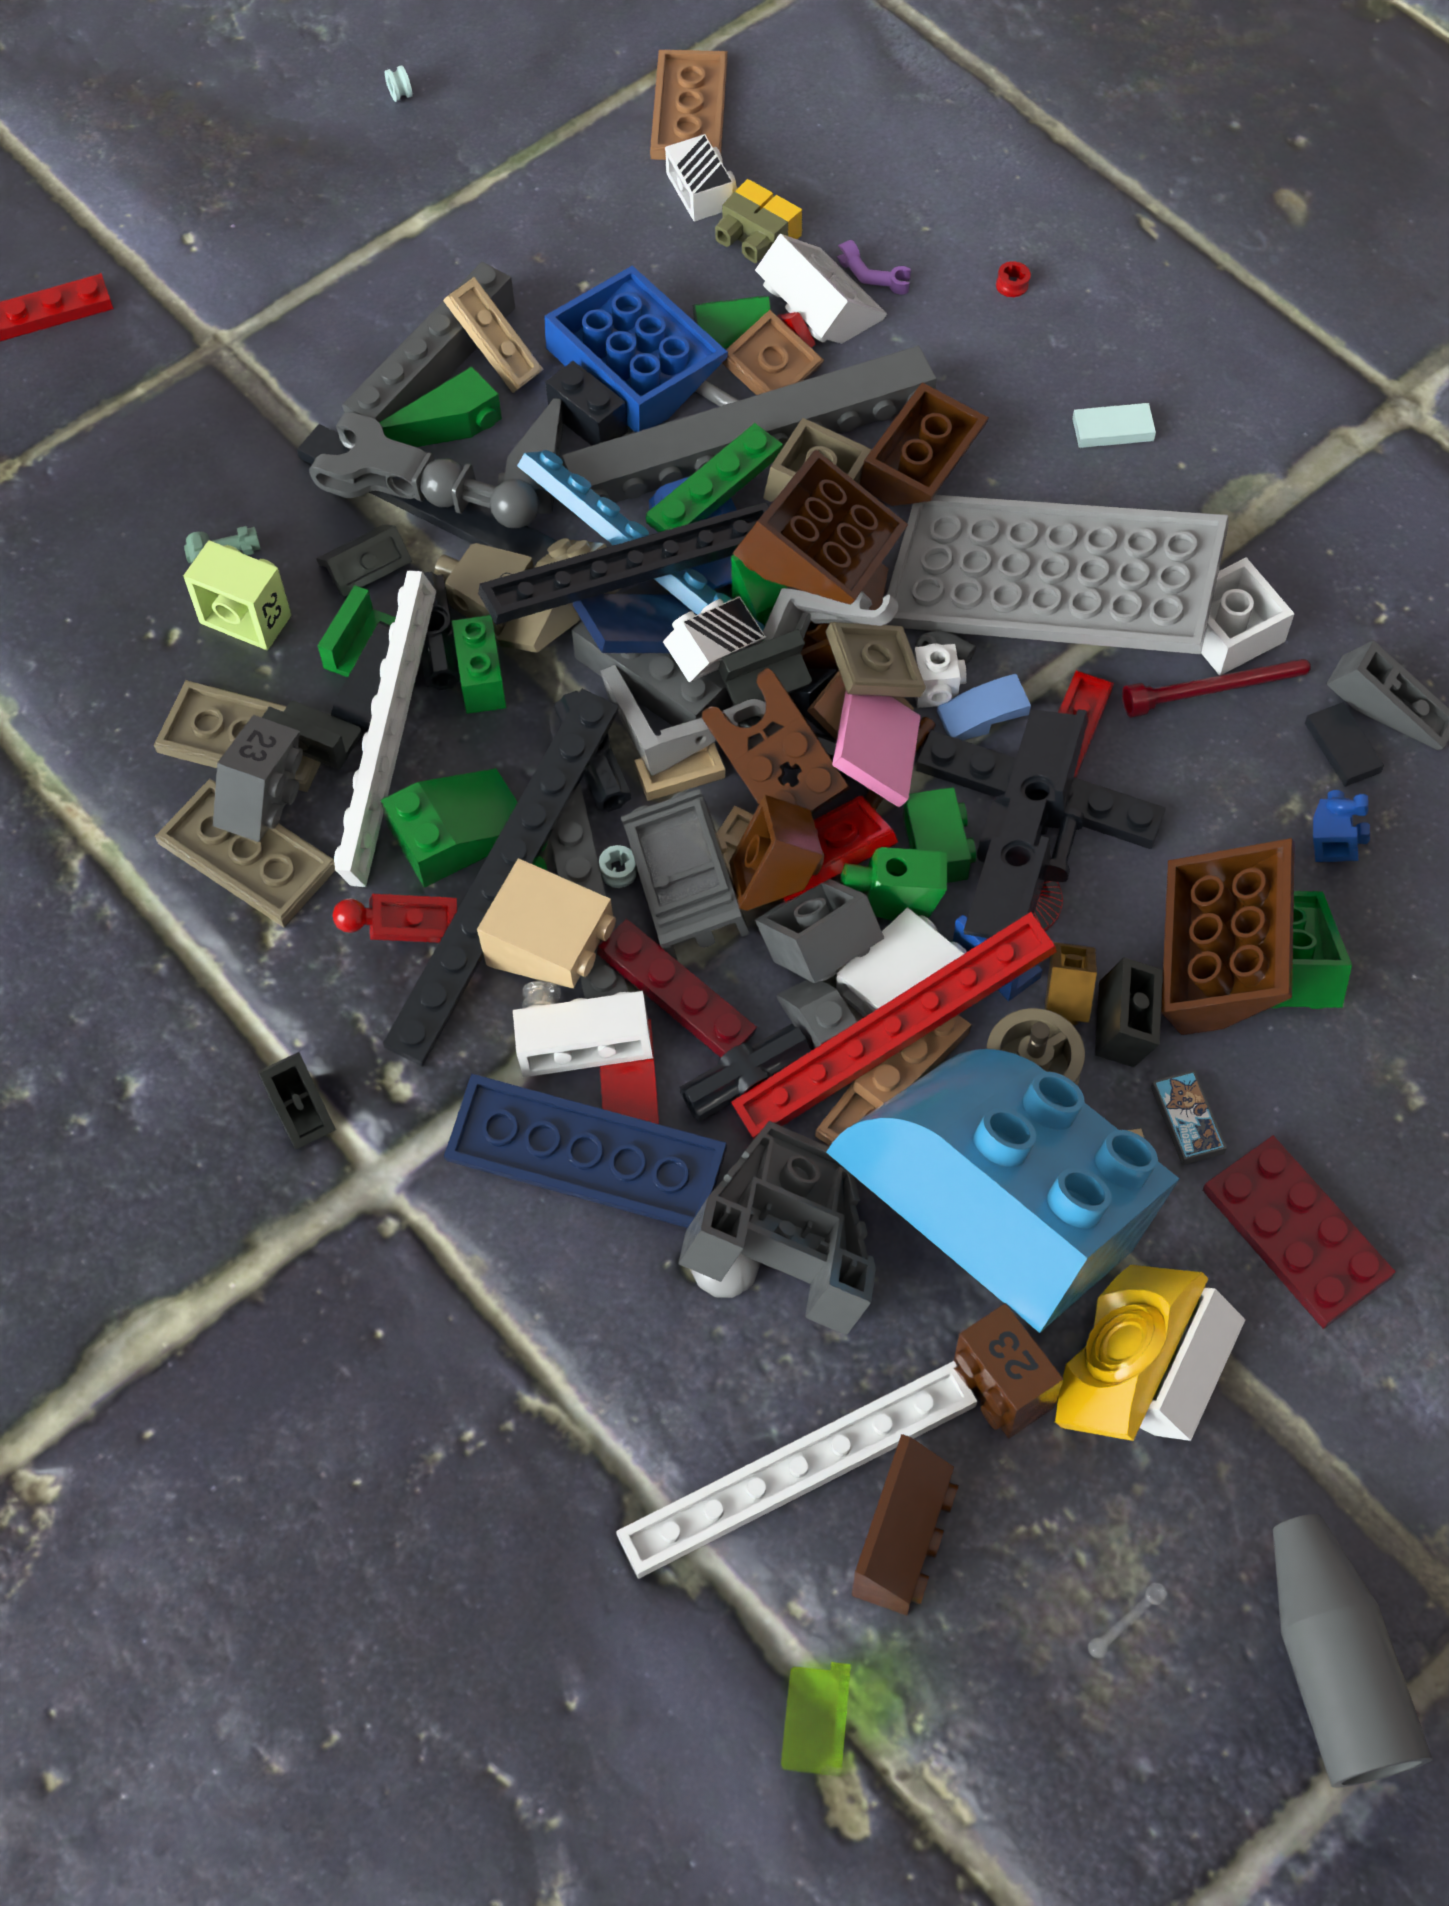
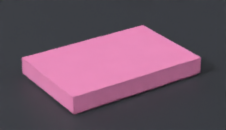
(878, 744)

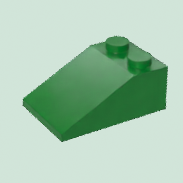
(448, 821)
(1319, 955)

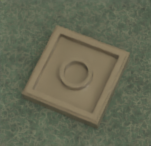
(875, 660)

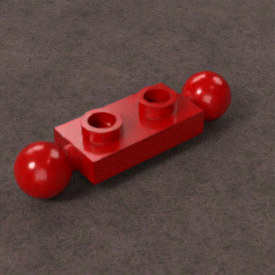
(397, 917)

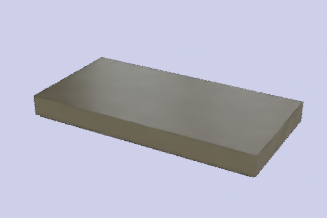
(209, 720)
(269, 874)

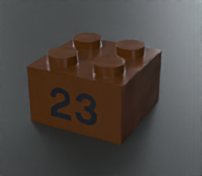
(1006, 1371)

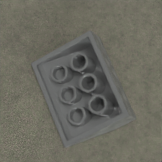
(655, 677)

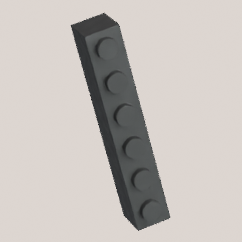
(427, 353)

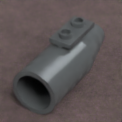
(1343, 1659)

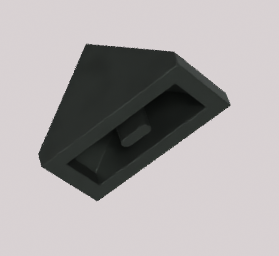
(296, 1100)

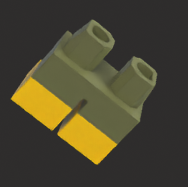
(757, 220)

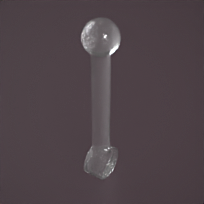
(1154, 1595)

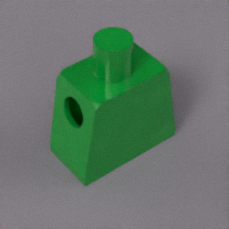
(900, 880)

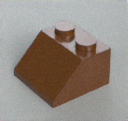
(775, 854)

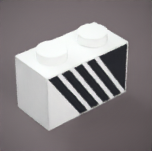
(699, 176)
(714, 633)

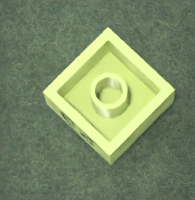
(238, 594)

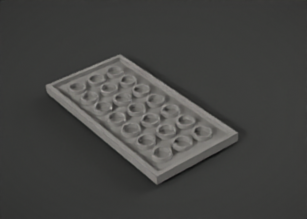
(1059, 572)

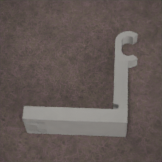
(798, 608)
(674, 742)

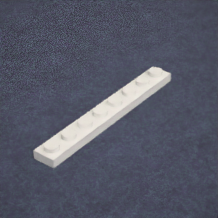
(385, 731)
(794, 1470)

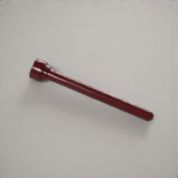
(1140, 698)

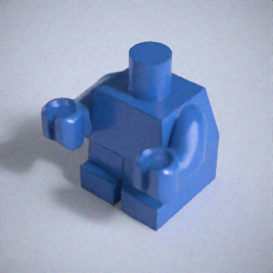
(1333, 827)

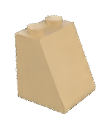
(544, 926)

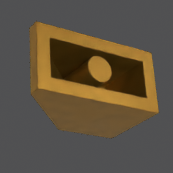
(1071, 982)

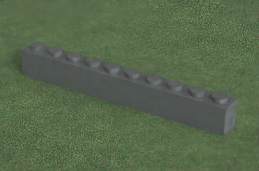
(679, 448)

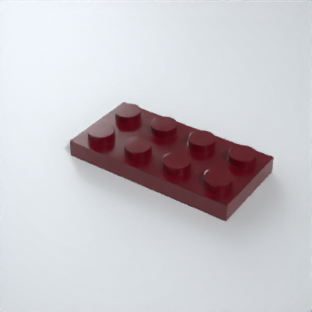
(1298, 1231)

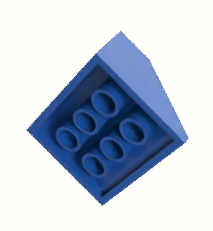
(635, 345)

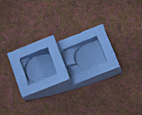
(980, 707)

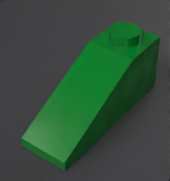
(447, 413)

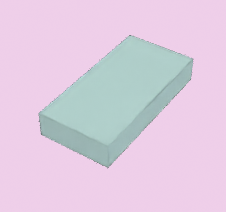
(1113, 425)

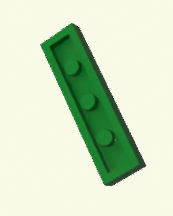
(716, 480)

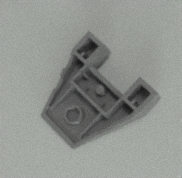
(795, 1214)

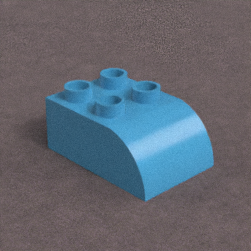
(1010, 1177)

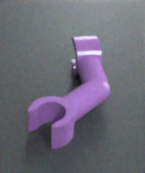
(851, 259)

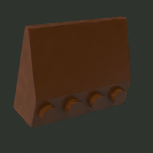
(821, 534)
(1228, 935)

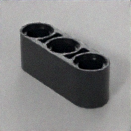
(363, 682)

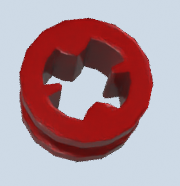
(1013, 288)

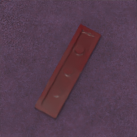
(675, 989)

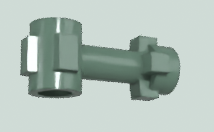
(246, 540)

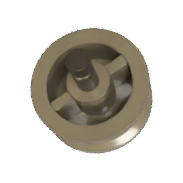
(1041, 1038)

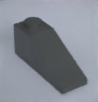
(543, 435)
(1389, 694)

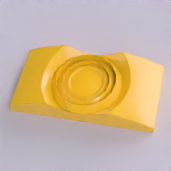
(1127, 1350)

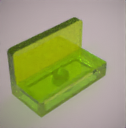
(816, 1719)

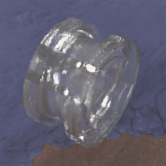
(540, 994)

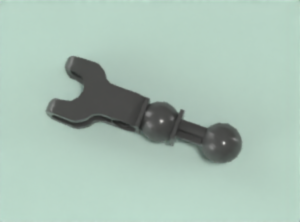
(411, 473)

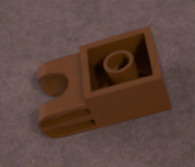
(773, 744)

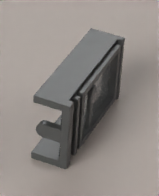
(683, 870)

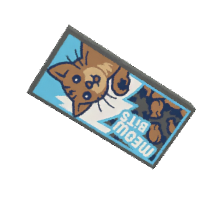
(1188, 1117)

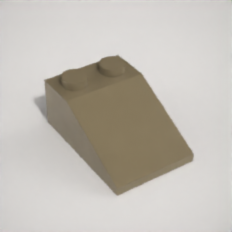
(540, 629)

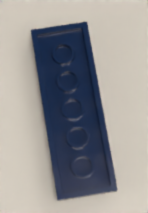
(584, 1151)

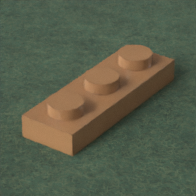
(911, 1063)

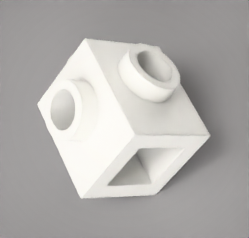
(940, 673)

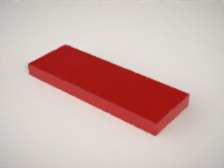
(631, 1088)

